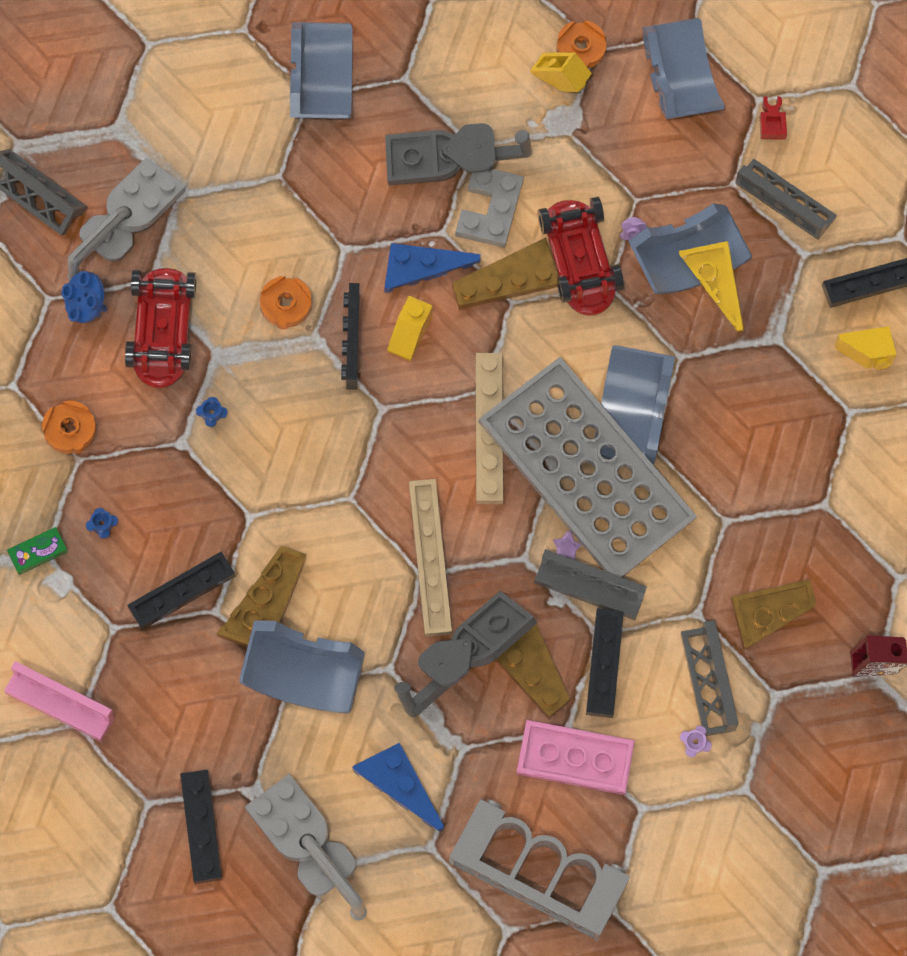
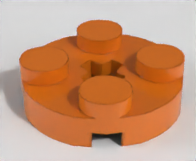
(580, 32)
(288, 288)
(63, 414)

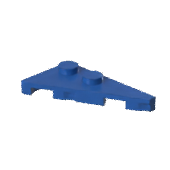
(414, 263)
(395, 776)

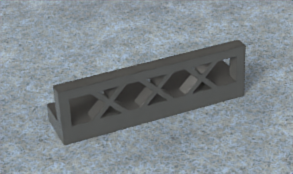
(43, 186)
(783, 202)
(590, 584)
(719, 676)

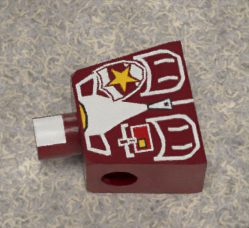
(878, 656)

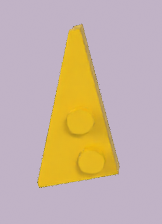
(715, 271)

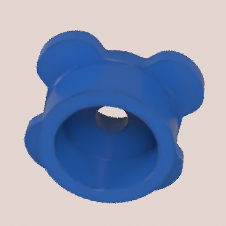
(211, 404)
(98, 516)

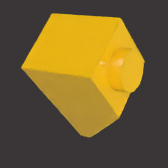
(562, 71)
(410, 328)
(868, 347)

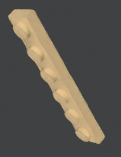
(488, 454)
(430, 558)

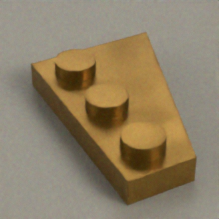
(770, 609)
(535, 673)

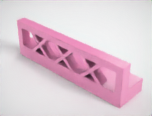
(59, 702)

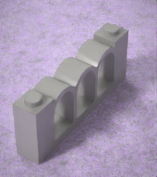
(475, 840)

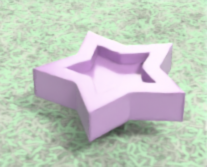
(566, 545)

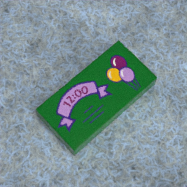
(37, 551)

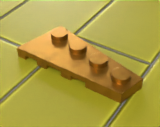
(512, 276)
(267, 597)

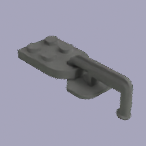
(420, 157)
(473, 644)

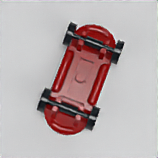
(580, 256)
(162, 325)

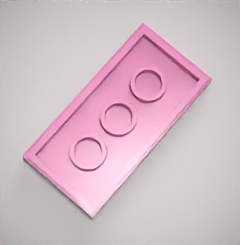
(575, 757)

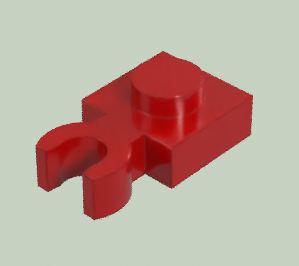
(773, 122)

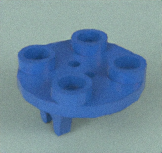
(84, 297)

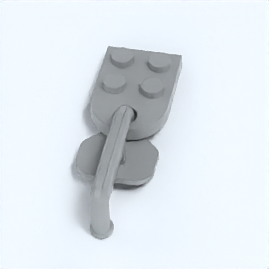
(144, 196)
(292, 820)

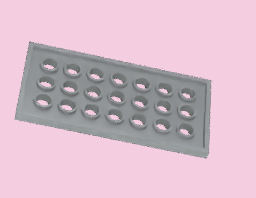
(585, 486)

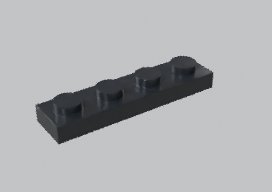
(866, 283)
(350, 346)
(181, 590)
(604, 663)
(201, 826)

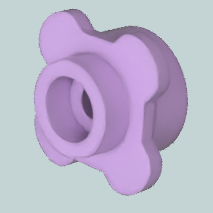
(631, 228)
(691, 748)

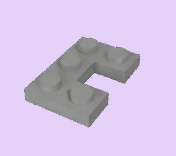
(495, 226)

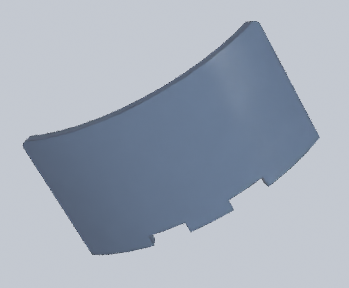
(681, 68)
(323, 70)
(659, 248)
(637, 396)
(301, 671)

